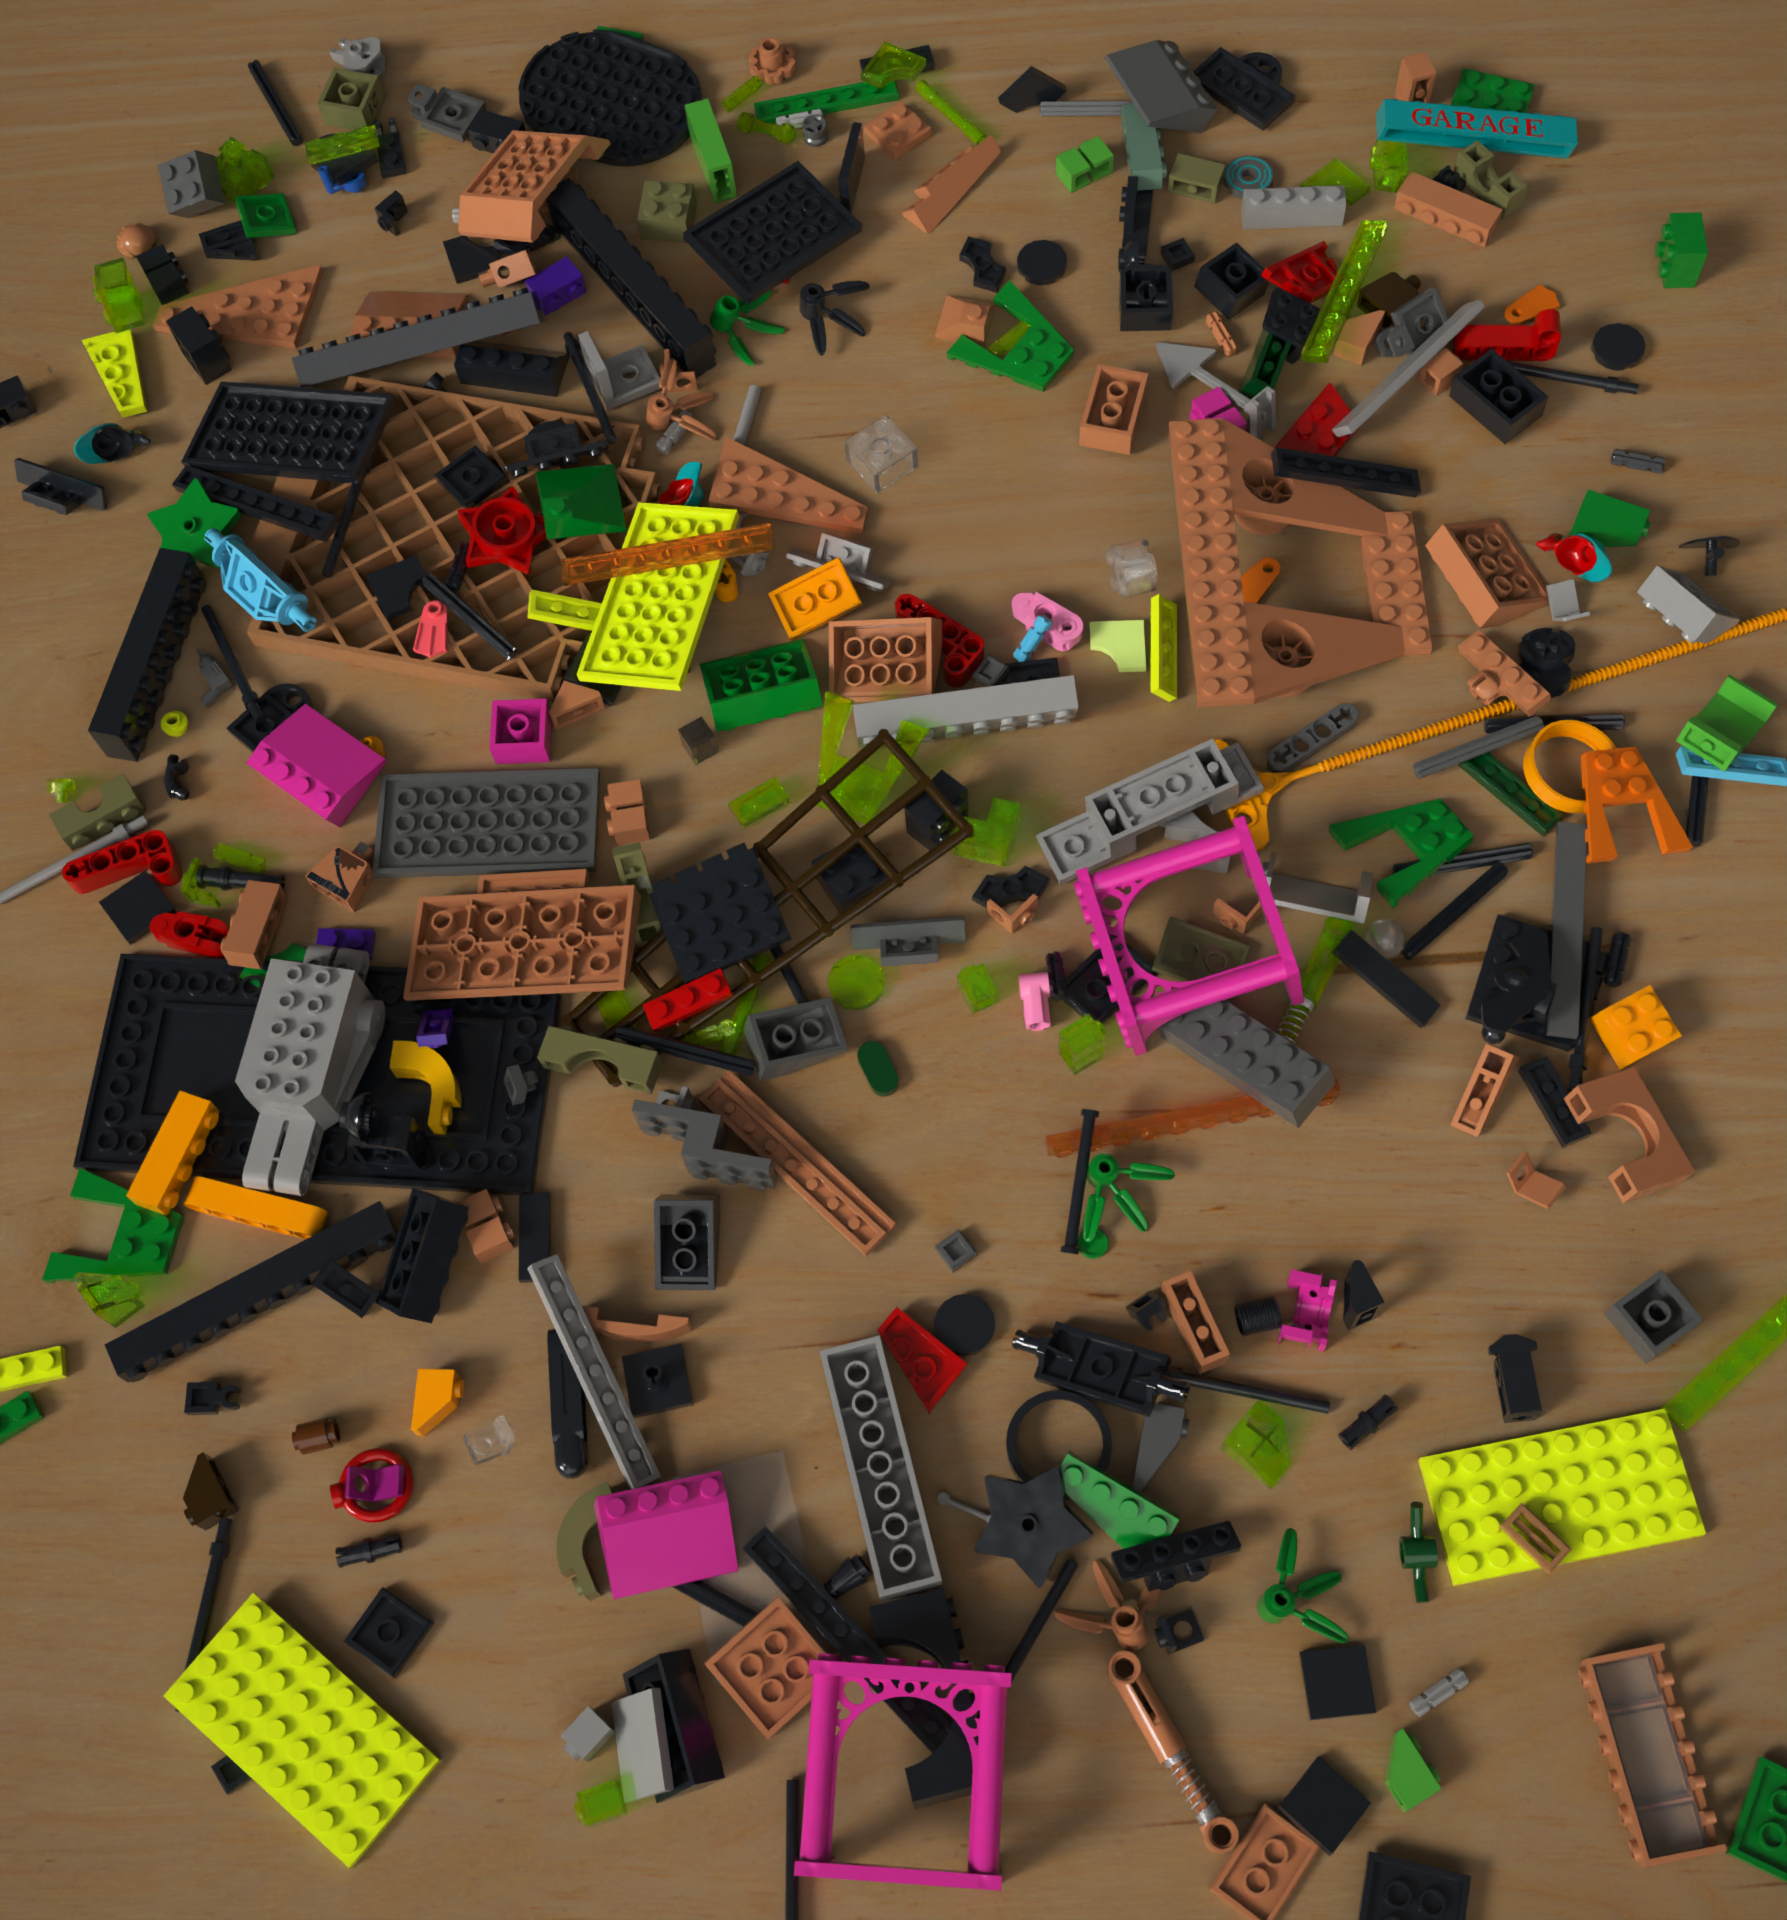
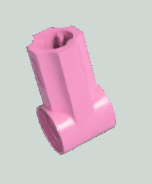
(1035, 995)

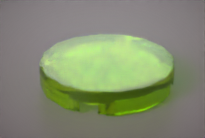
(856, 982)

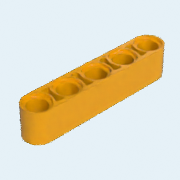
(255, 1208)

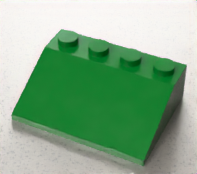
(761, 685)

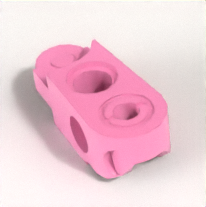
(1028, 607)

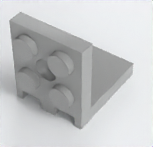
(610, 373)

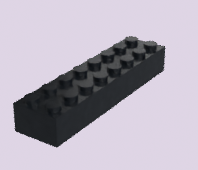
(148, 655)

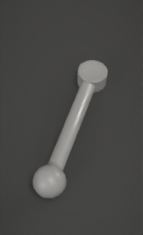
(944, 1499)

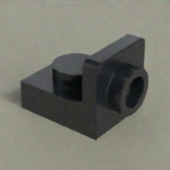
(390, 211)

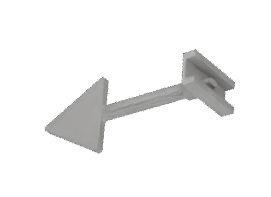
(1186, 361)

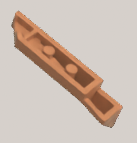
(949, 184)

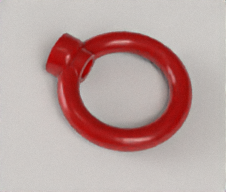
(338, 1490)

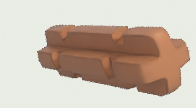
(1222, 334)

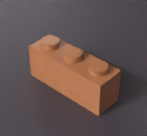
(254, 924)
(1195, 1322)

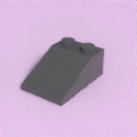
(793, 1037)

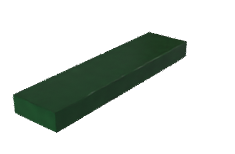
(1512, 792)

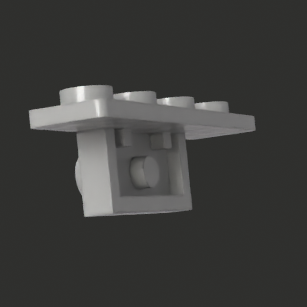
(853, 554)

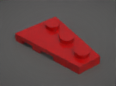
(922, 1357)

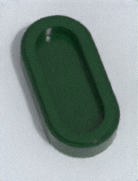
(878, 1068)

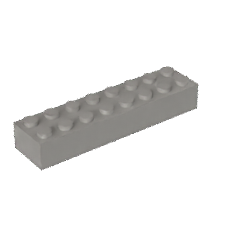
(972, 710)
(881, 1469)

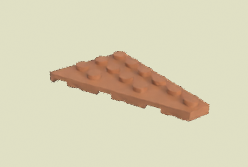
(255, 312)

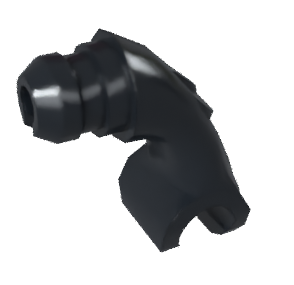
(172, 771)

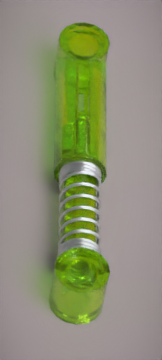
(1314, 977)

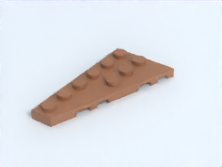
(772, 490)

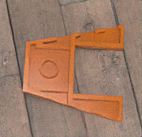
(1618, 779)

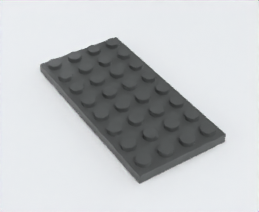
(486, 822)

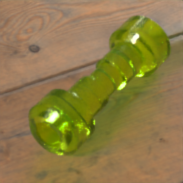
(784, 132)

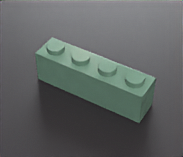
(1142, 149)

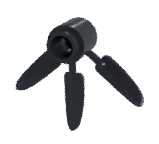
(813, 305)

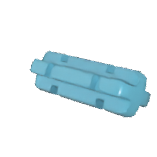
(1032, 638)

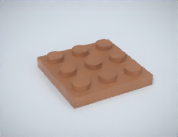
(768, 1667)

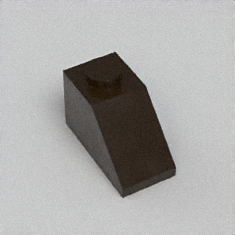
(207, 1495)

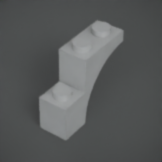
(1188, 828)

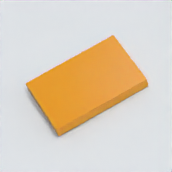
(815, 599)

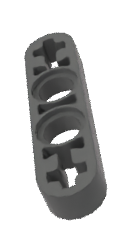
(1311, 737)

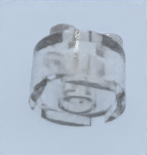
(1132, 568)

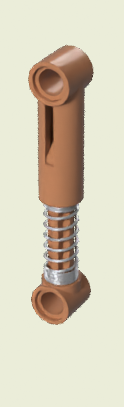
(1170, 1749)

